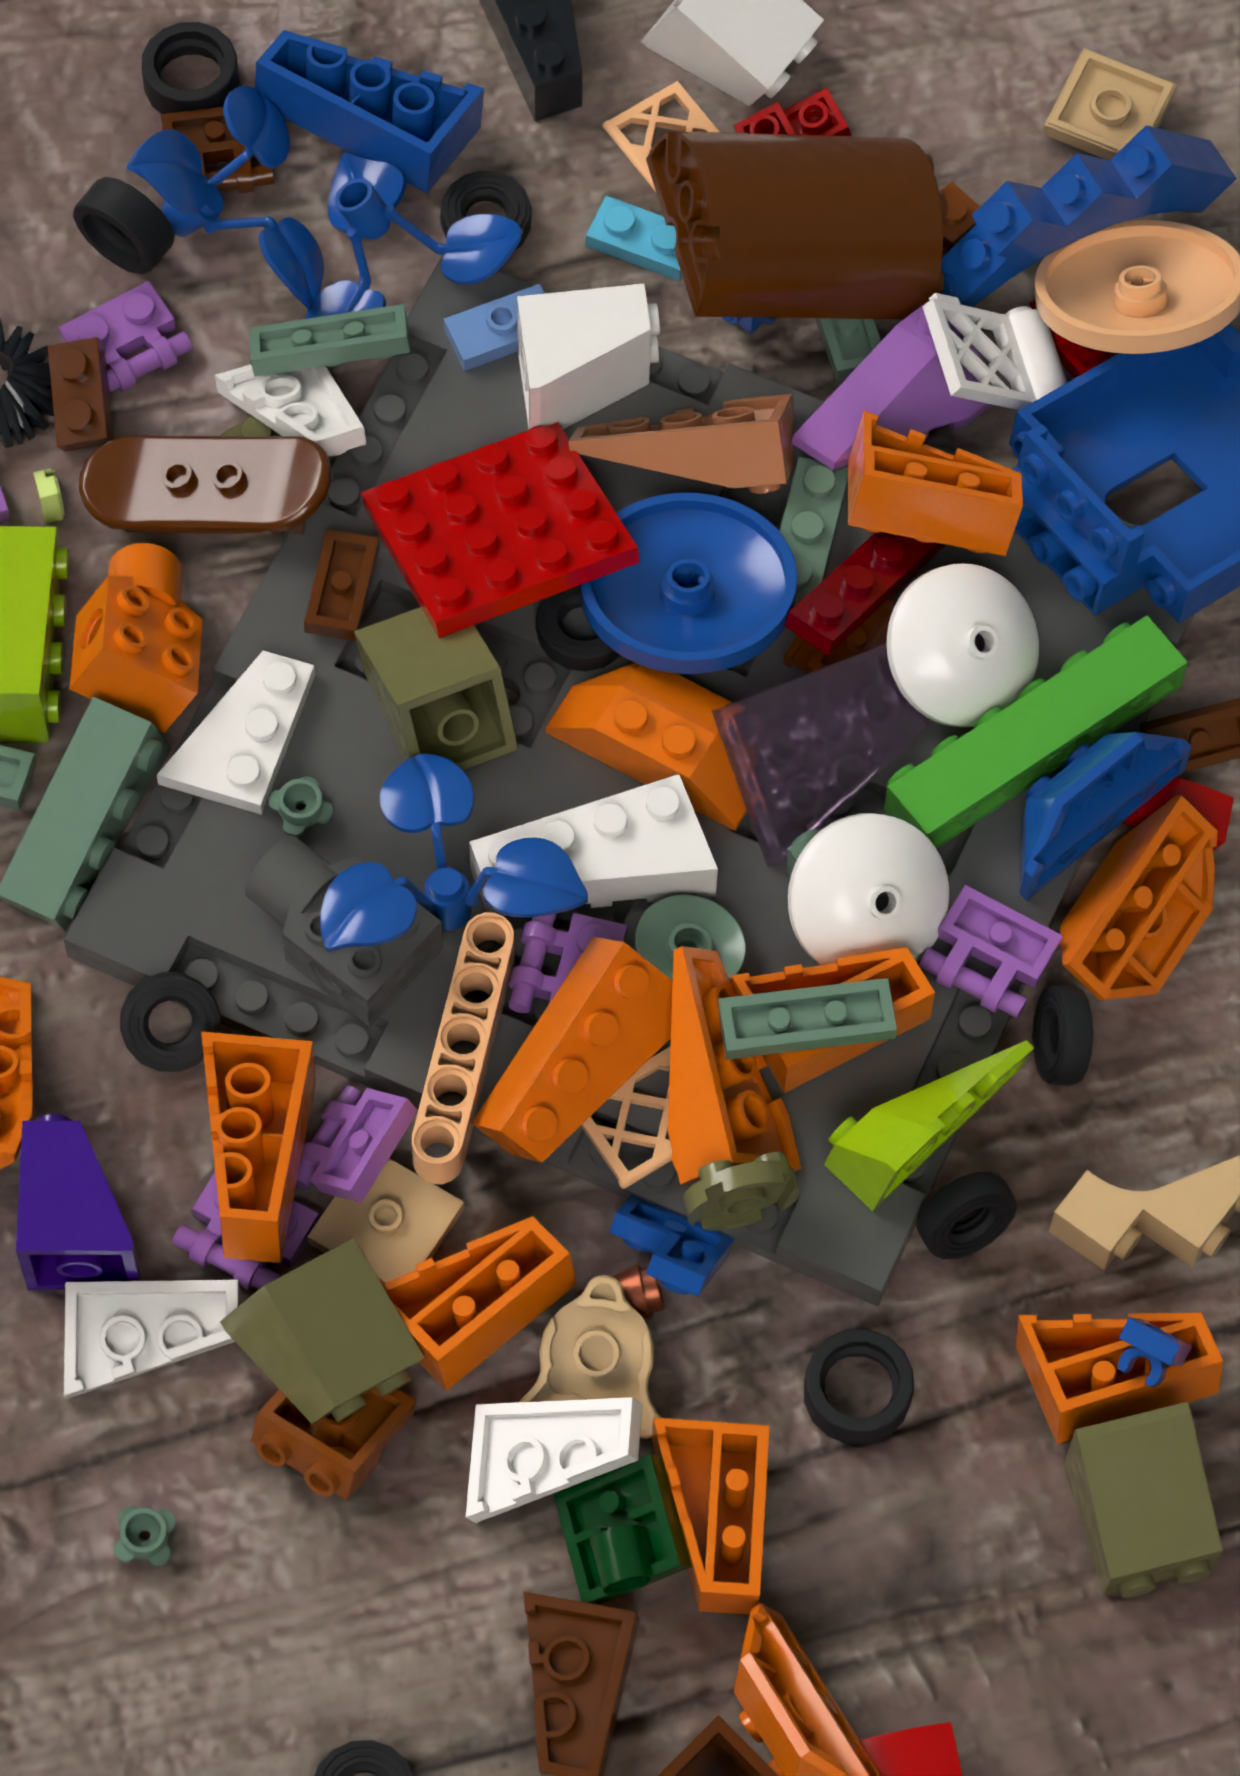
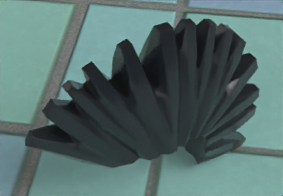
(25, 390)

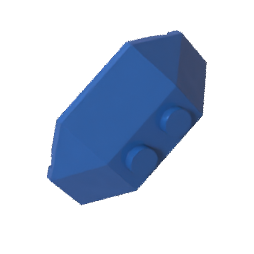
(1091, 799)

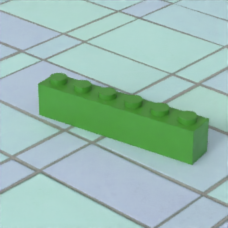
(1037, 732)

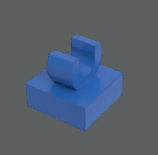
(1154, 1345)

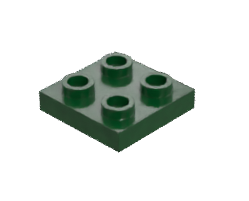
(622, 1530)

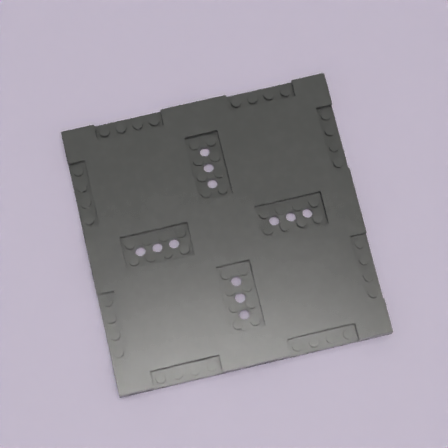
(182, 873)

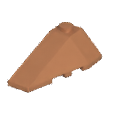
(730, 448)

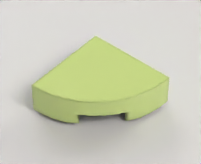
(49, 495)

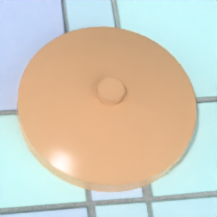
(1140, 287)

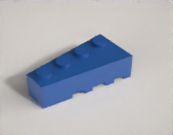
(370, 106)

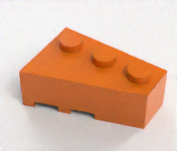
(929, 494)
(910, 996)
(480, 1296)
(1079, 1377)

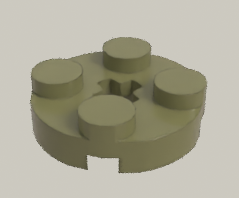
(735, 1194)

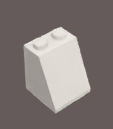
(736, 42)
(584, 350)

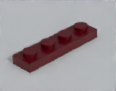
(858, 589)

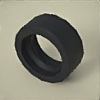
(182, 40)
(123, 225)
(858, 1344)

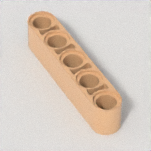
(468, 1071)

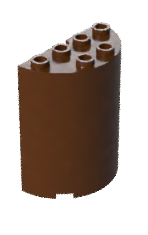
(801, 223)

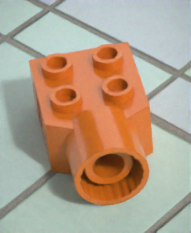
(138, 638)

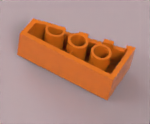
(581, 1050)
(259, 1124)

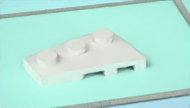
(296, 405)
(244, 737)
(140, 1326)
(546, 1447)

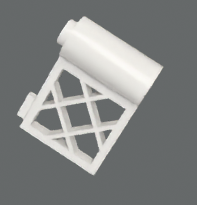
(1023, 354)

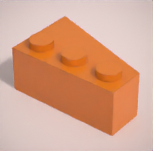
(720, 1501)

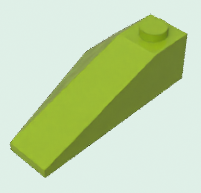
(904, 1132)

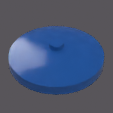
(705, 589)

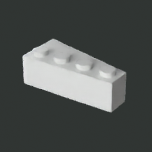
(622, 845)

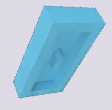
(634, 237)

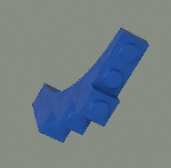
(1026, 223)

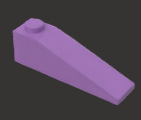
(896, 382)

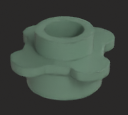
(297, 791)
(132, 1523)

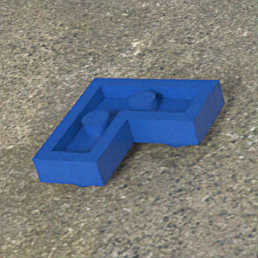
(683, 1254)

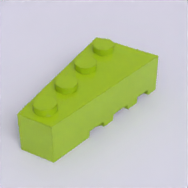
(28, 630)

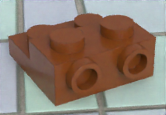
(330, 1453)

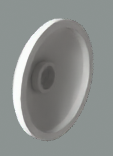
(935, 648)
(843, 874)

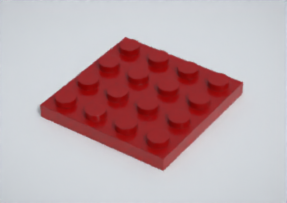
(499, 528)

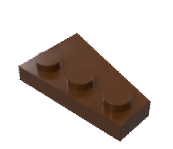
(578, 1680)

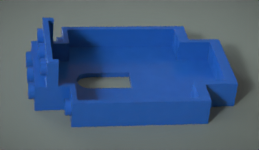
(1108, 433)

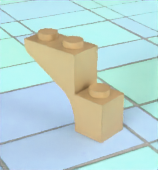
(1180, 1216)

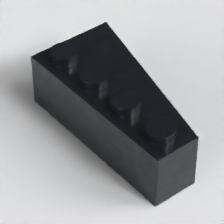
(541, 51)

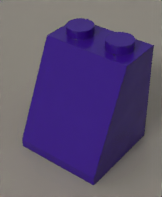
(67, 1211)

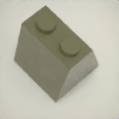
(437, 691)
(326, 1334)
(1144, 1500)

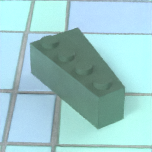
(83, 813)

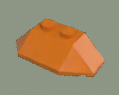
(654, 729)
(1143, 905)
(792, 1706)

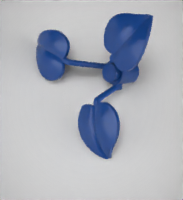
(174, 170)
(364, 204)
(424, 793)

